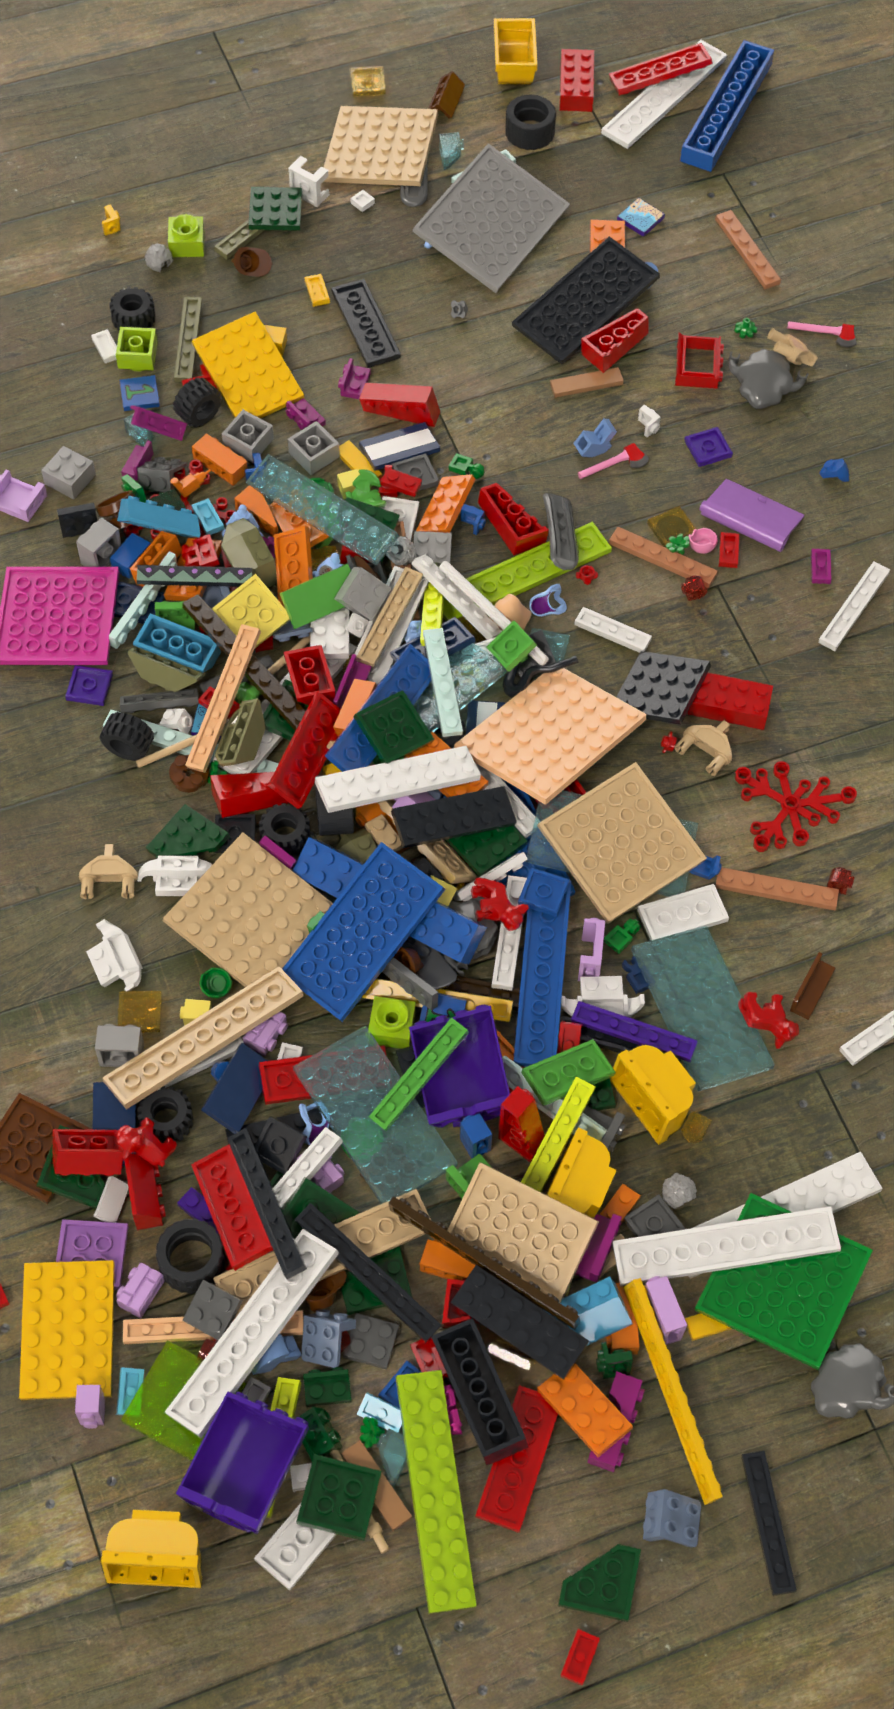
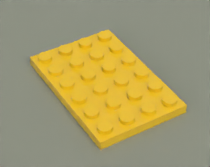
(247, 367)
(66, 1328)

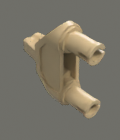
(792, 348)
(711, 740)
(107, 869)

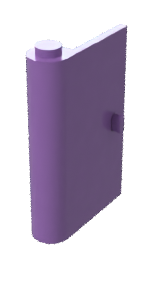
(751, 514)

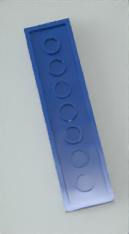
(408, 674)

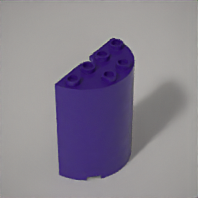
(473, 1074)
(242, 1462)

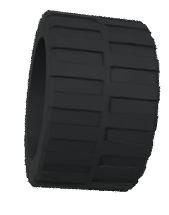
(530, 108)
(334, 822)
(189, 1231)

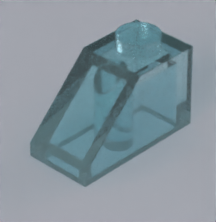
(450, 148)
(139, 434)
(392, 1454)

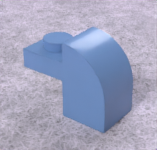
(597, 442)
(281, 1350)

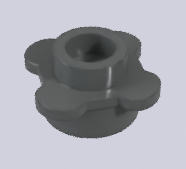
(462, 309)

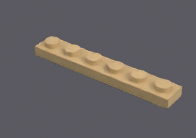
(389, 617)

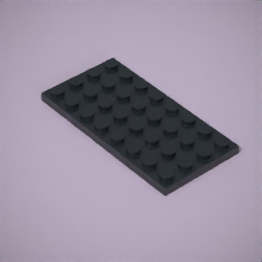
(585, 299)

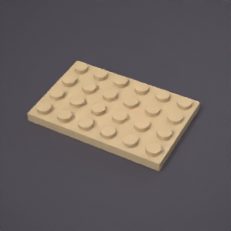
(523, 1229)

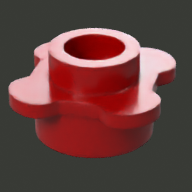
(587, 570)
(668, 742)

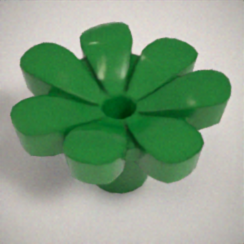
(745, 328)
(678, 544)
(215, 770)
(371, 1432)

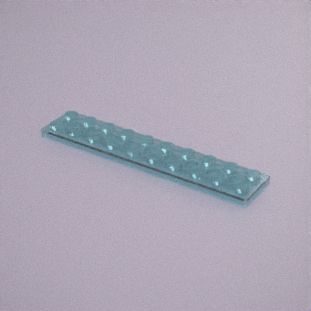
(322, 509)

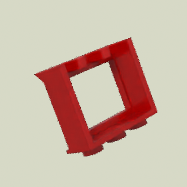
(698, 379)

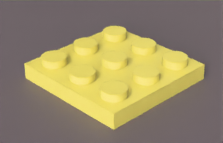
(252, 606)

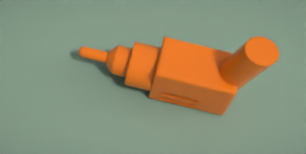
(189, 483)

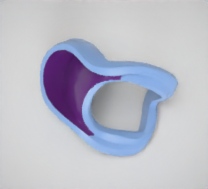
(540, 605)
(311, 1130)

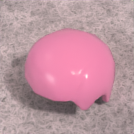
(703, 540)

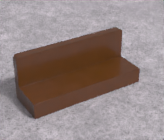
(447, 94)
(812, 988)

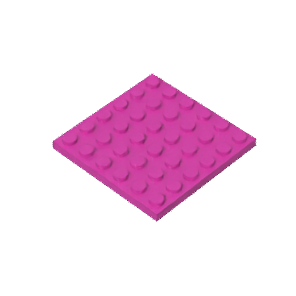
(57, 615)

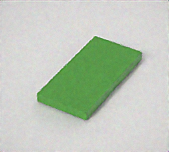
(314, 597)
(554, 1076)

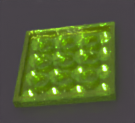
(159, 1389)

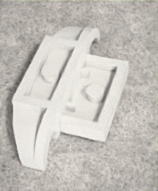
(174, 873)
(115, 957)
(604, 993)

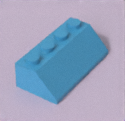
(159, 518)
(177, 643)
(599, 1310)

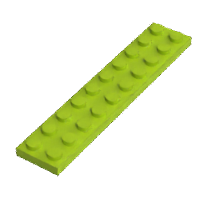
(531, 569)
(435, 1492)

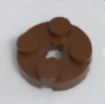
(183, 782)

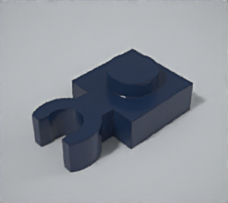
(635, 976)

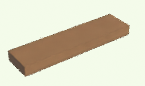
(586, 382)
(386, 1498)

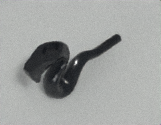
(512, 689)

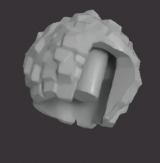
(157, 255)
(402, 551)
(678, 1190)

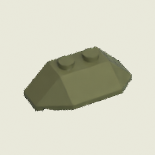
(247, 549)
(163, 671)
(242, 734)
(357, 845)

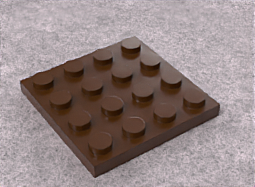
(26, 1141)

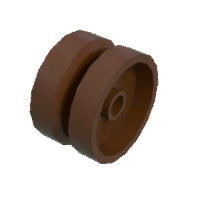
(110, 508)

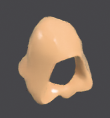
(513, 610)

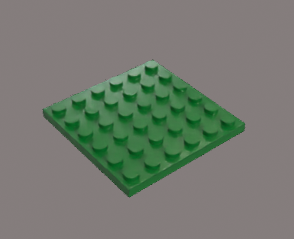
(787, 1302)

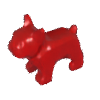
(496, 904)
(770, 1017)
(145, 1143)

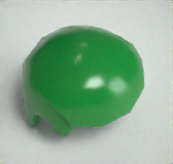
(215, 983)

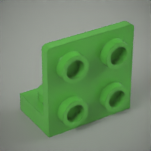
(461, 1177)

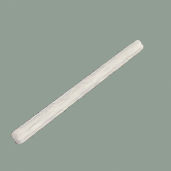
(485, 605)

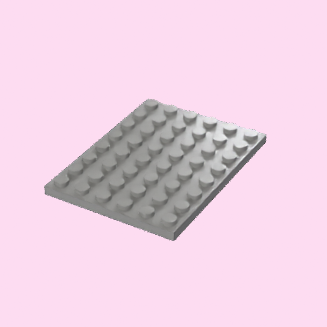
(491, 218)

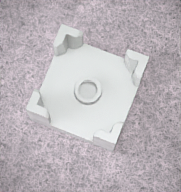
(308, 182)

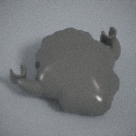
(764, 378)
(468, 909)
(850, 1382)

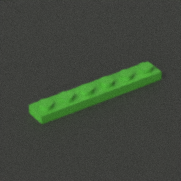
(418, 1074)

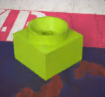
(186, 236)
(136, 348)
(391, 1021)

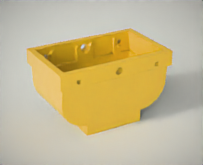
(515, 50)
(655, 1085)
(583, 1174)
(150, 1547)

